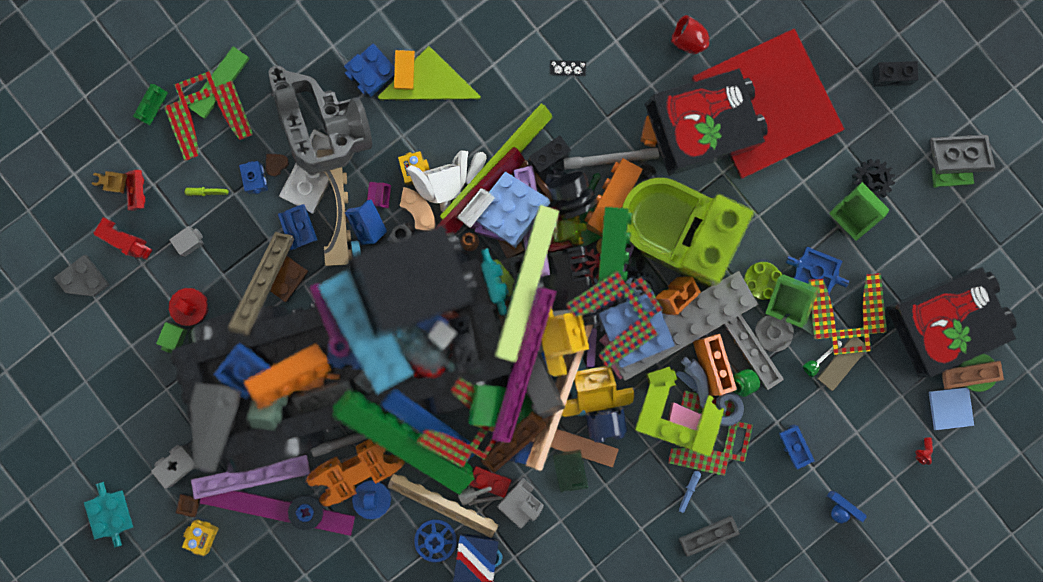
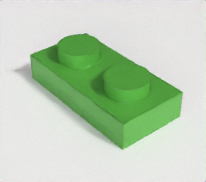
(952, 179)

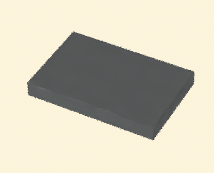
(962, 154)

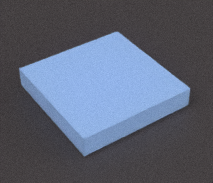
(951, 408)

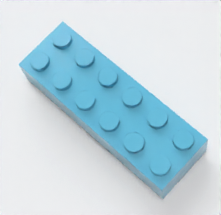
(378, 357)

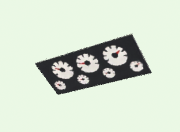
(568, 68)

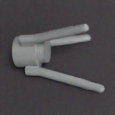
(469, 496)

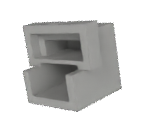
(521, 504)

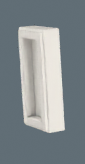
(475, 207)

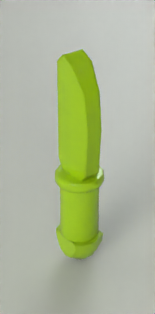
(202, 191)

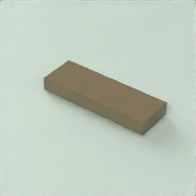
(840, 365)

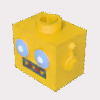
(412, 159)
(199, 537)

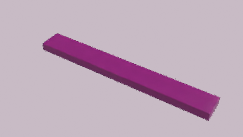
(523, 364)
(277, 510)

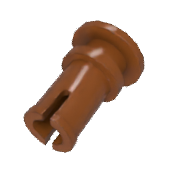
(469, 241)

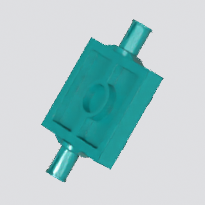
(493, 274)
(108, 514)

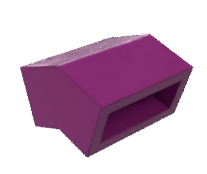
(379, 194)

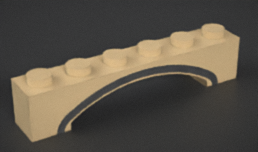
(337, 251)

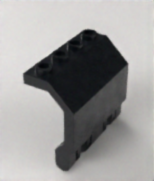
(562, 279)

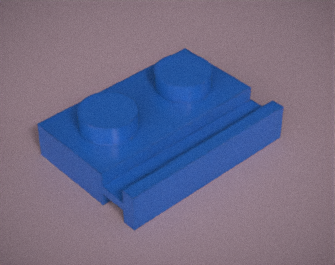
(298, 224)

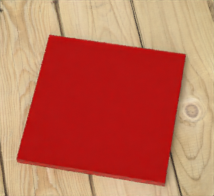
(786, 96)

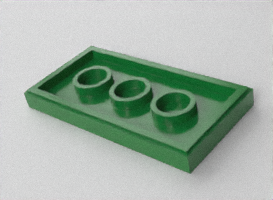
(488, 402)

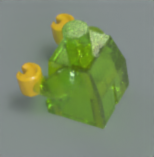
(569, 231)

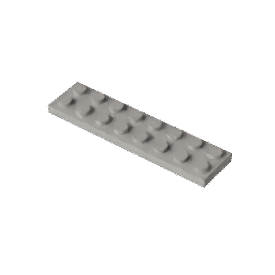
(704, 314)

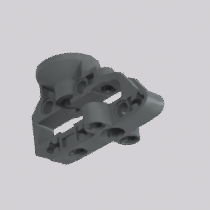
(345, 127)

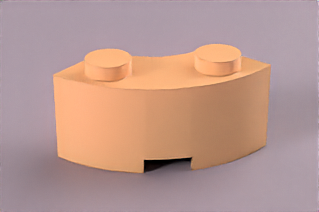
(419, 208)

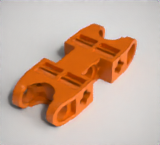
(344, 476)

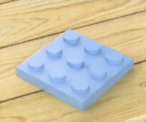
(512, 210)

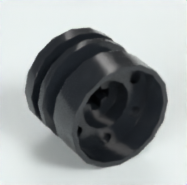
(572, 194)

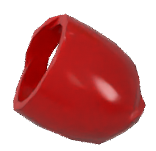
(694, 37)

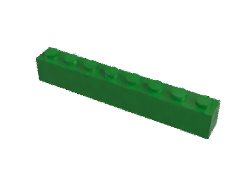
(400, 440)

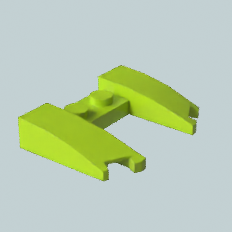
(698, 440)

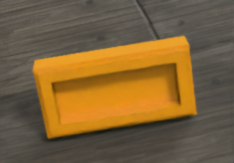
(404, 70)

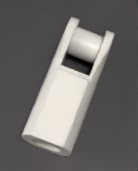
(476, 166)

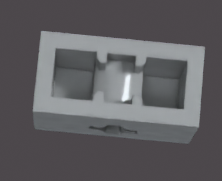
(166, 473)

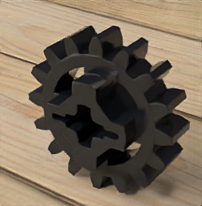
(880, 183)

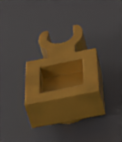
(111, 181)

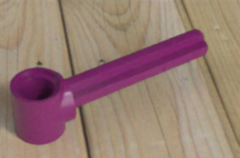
(330, 323)

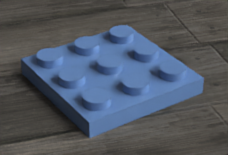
(622, 316)

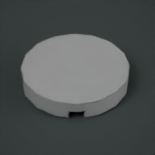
(774, 333)

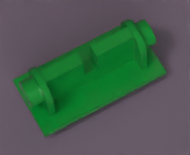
(150, 104)

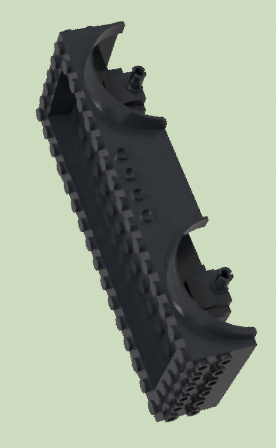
(282, 335)

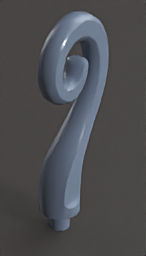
(697, 372)

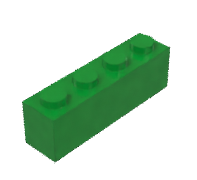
(614, 242)

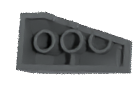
(212, 417)

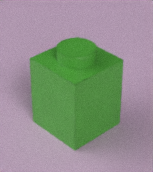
(171, 337)

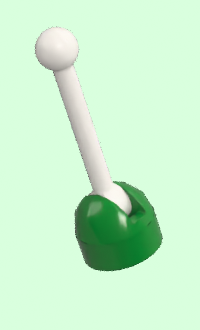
(812, 367)

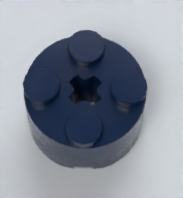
(606, 424)

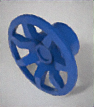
(435, 541)

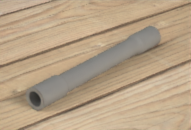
(579, 162)
(328, 446)

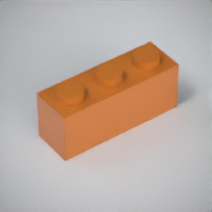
(715, 363)

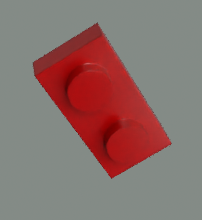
(134, 189)
(485, 478)

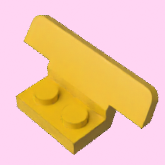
(562, 336)
(596, 392)

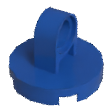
(371, 499)

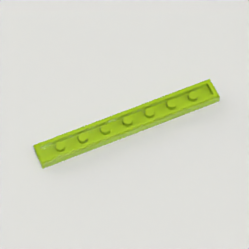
(519, 140)

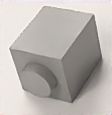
(187, 241)

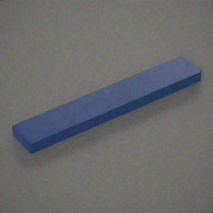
(417, 416)

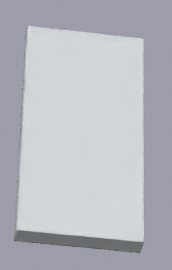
(304, 187)

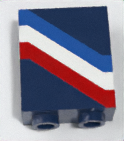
(475, 558)

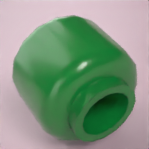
(746, 382)

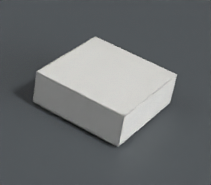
(441, 334)

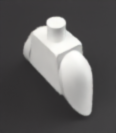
(443, 182)

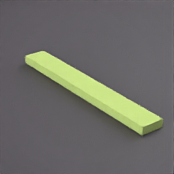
(526, 283)

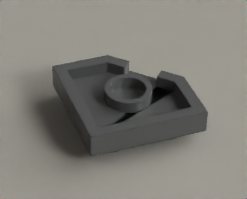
(82, 278)

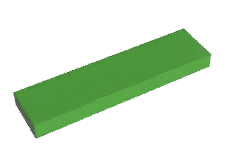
(225, 72)

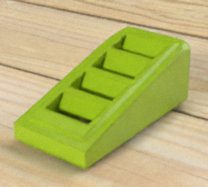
(507, 278)

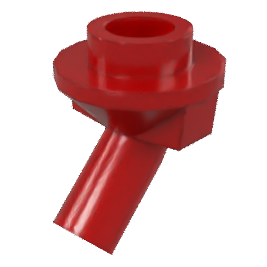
(924, 456)

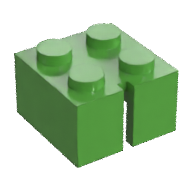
(859, 211)
(793, 298)

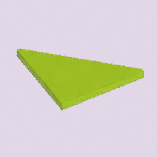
(432, 81)

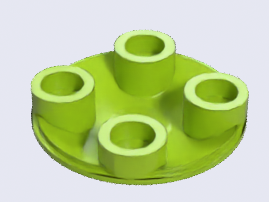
(762, 279)

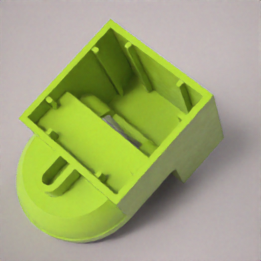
(662, 217)

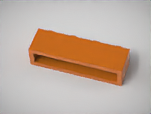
(616, 190)
(287, 376)

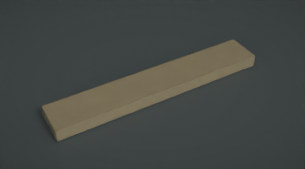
(261, 283)

